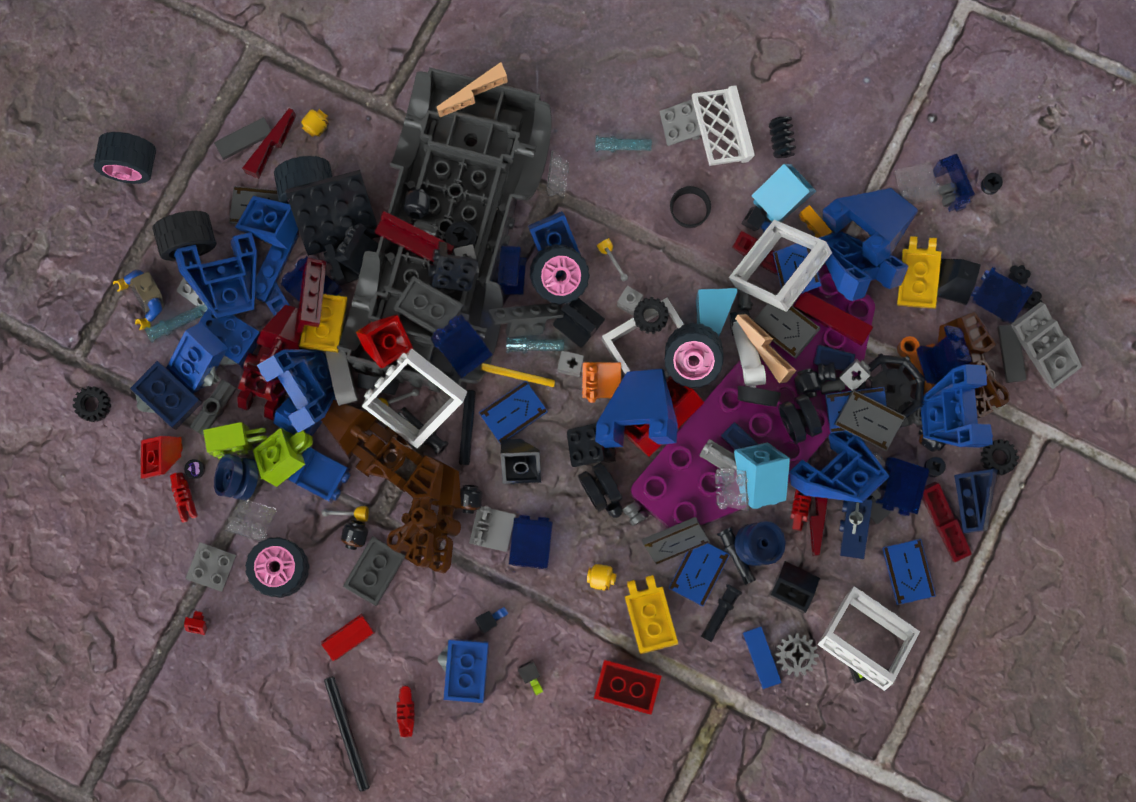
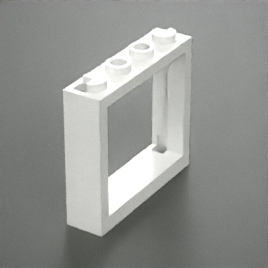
(801, 277)
(628, 326)
(398, 423)
(856, 659)

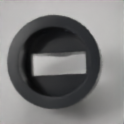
(614, 510)

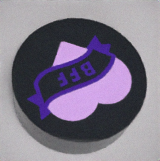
(194, 469)

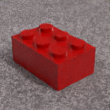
(627, 687)

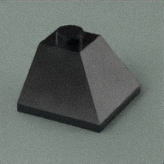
(957, 279)
(519, 462)

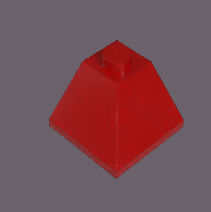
(384, 340)
(159, 455)

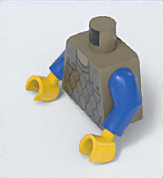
(145, 292)

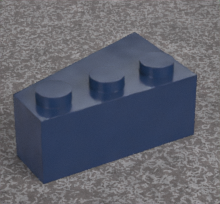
(975, 498)

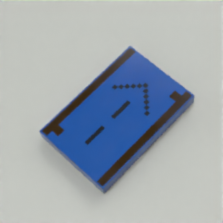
(788, 261)
(836, 401)
(513, 412)
(908, 572)
(699, 573)

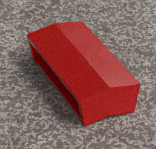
(347, 637)

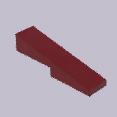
(277, 137)
(833, 317)
(945, 522)
(817, 525)

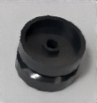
(800, 418)
(602, 485)

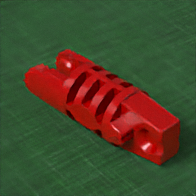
(183, 497)
(800, 510)
(405, 712)

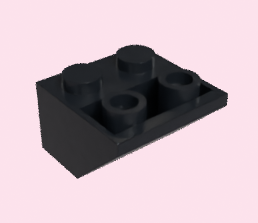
(794, 587)

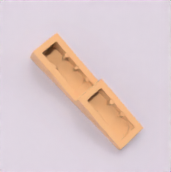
(465, 97)
(760, 339)

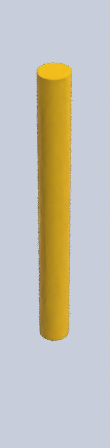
(516, 374)

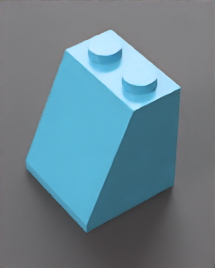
(783, 193)
(714, 307)
(766, 474)

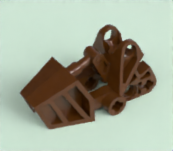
(979, 342)
(349, 425)
(429, 485)

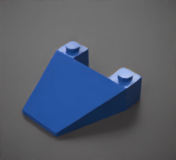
(879, 213)
(854, 272)
(225, 284)
(306, 381)
(639, 400)
(951, 409)
(848, 477)

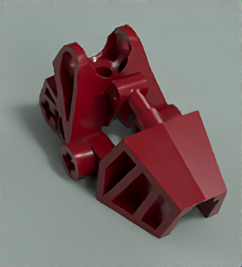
(274, 337)

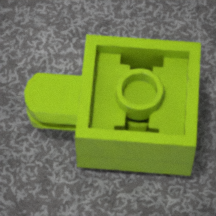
(232, 439)
(281, 455)

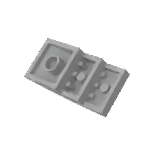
(1046, 345)

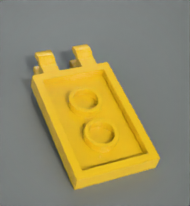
(922, 276)
(650, 617)

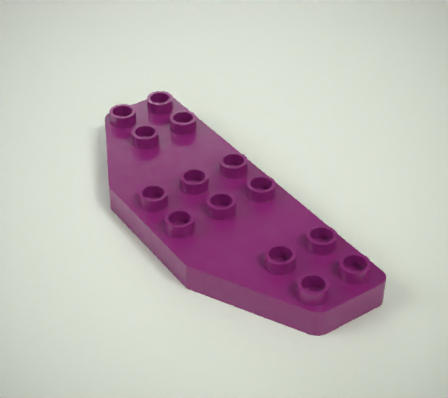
(683, 483)

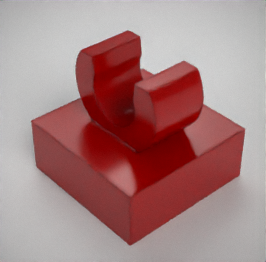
(196, 624)

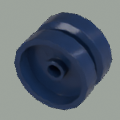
(236, 477)
(760, 543)

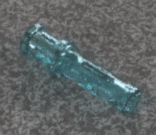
(613, 144)
(165, 327)
(524, 345)

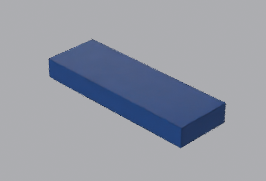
(762, 657)

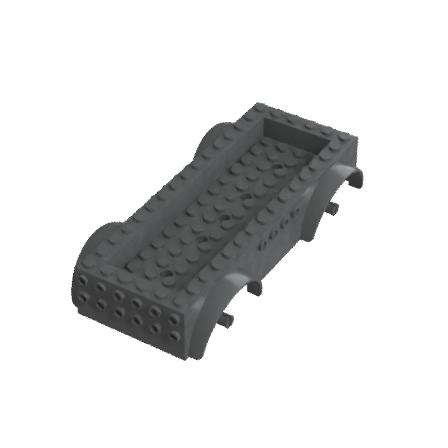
(491, 176)

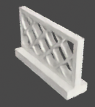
(736, 119)

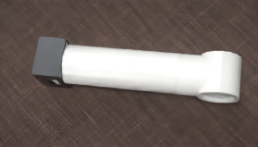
(752, 368)

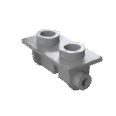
(718, 455)

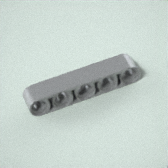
(341, 377)

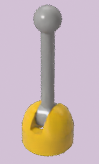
(606, 247)
(415, 392)
(361, 513)

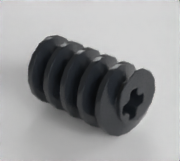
(780, 138)

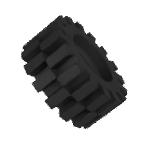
(651, 304)
(83, 396)
(1008, 449)

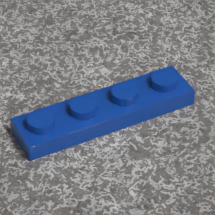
(271, 270)

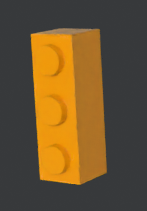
(814, 222)

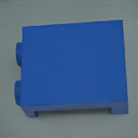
(321, 475)

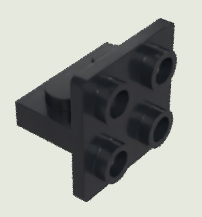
(578, 322)

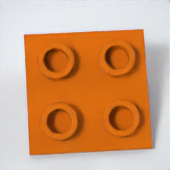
(600, 379)

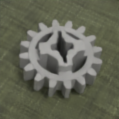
(804, 655)

